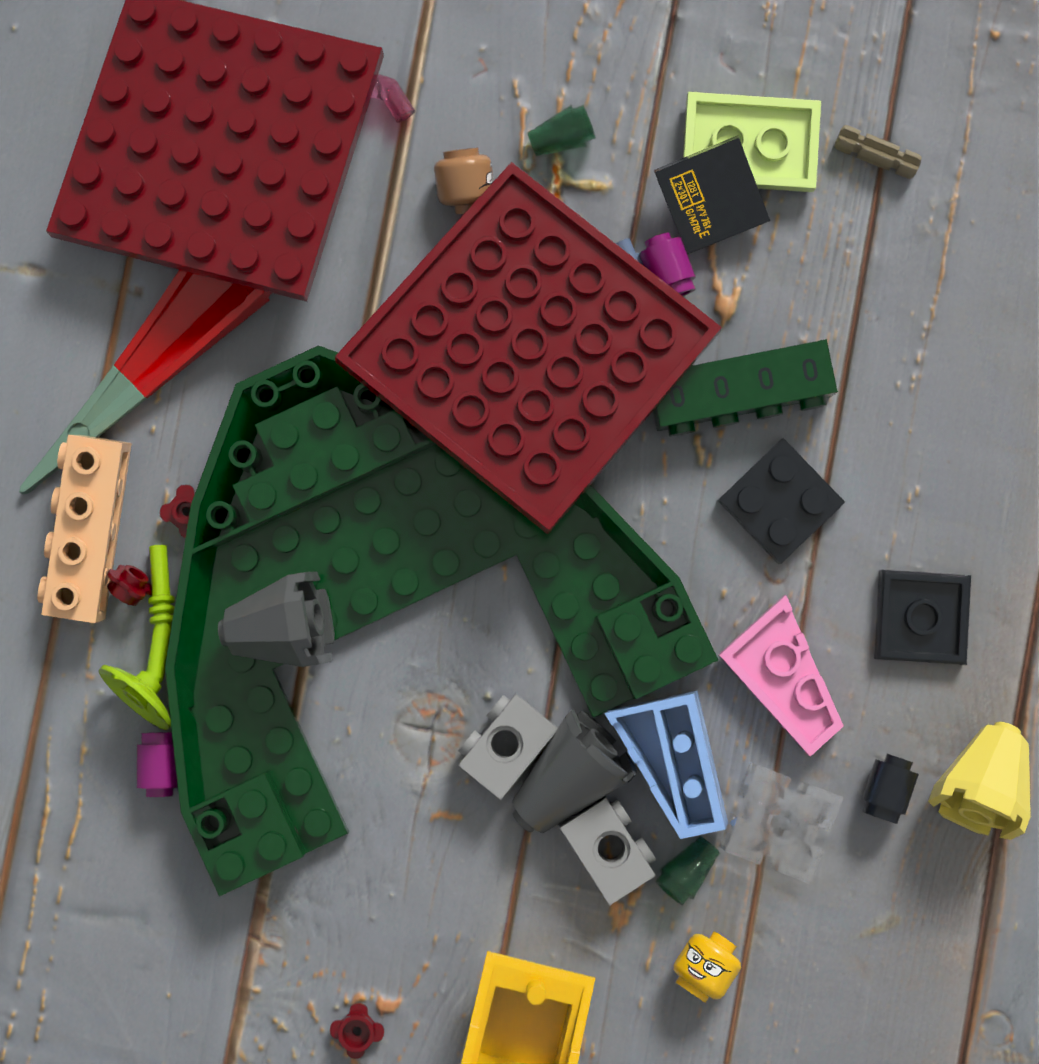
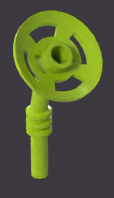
(141, 690)

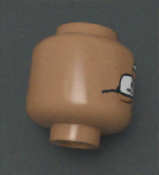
(462, 177)

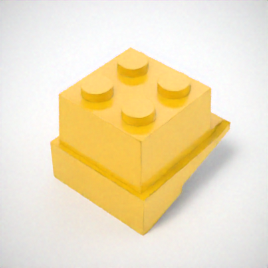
(527, 1013)

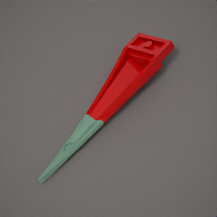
(178, 330)

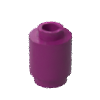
(670, 262)
(156, 764)

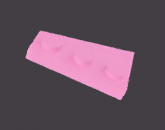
(782, 676)

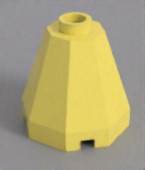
(988, 783)

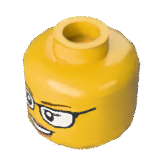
(707, 966)

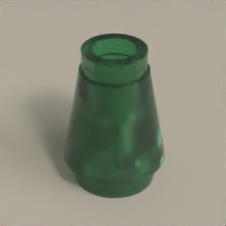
(562, 132)
(687, 870)

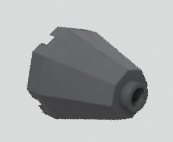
(281, 623)

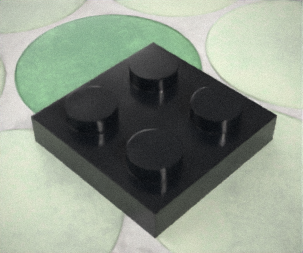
(781, 501)

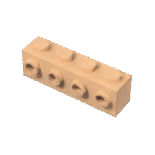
(85, 528)

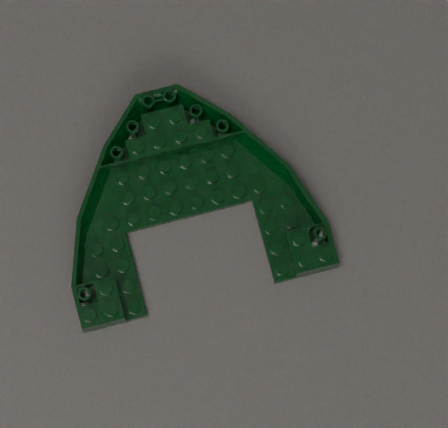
(347, 488)

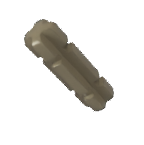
(878, 152)

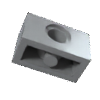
(501, 771)
(616, 875)

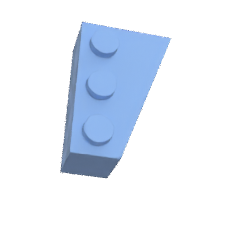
(676, 759)

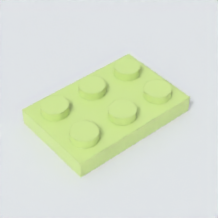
(775, 134)

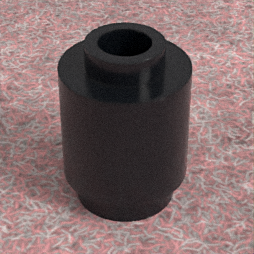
(889, 788)

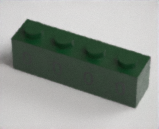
(747, 385)

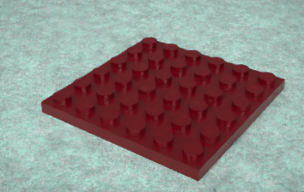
(217, 144)
(528, 346)

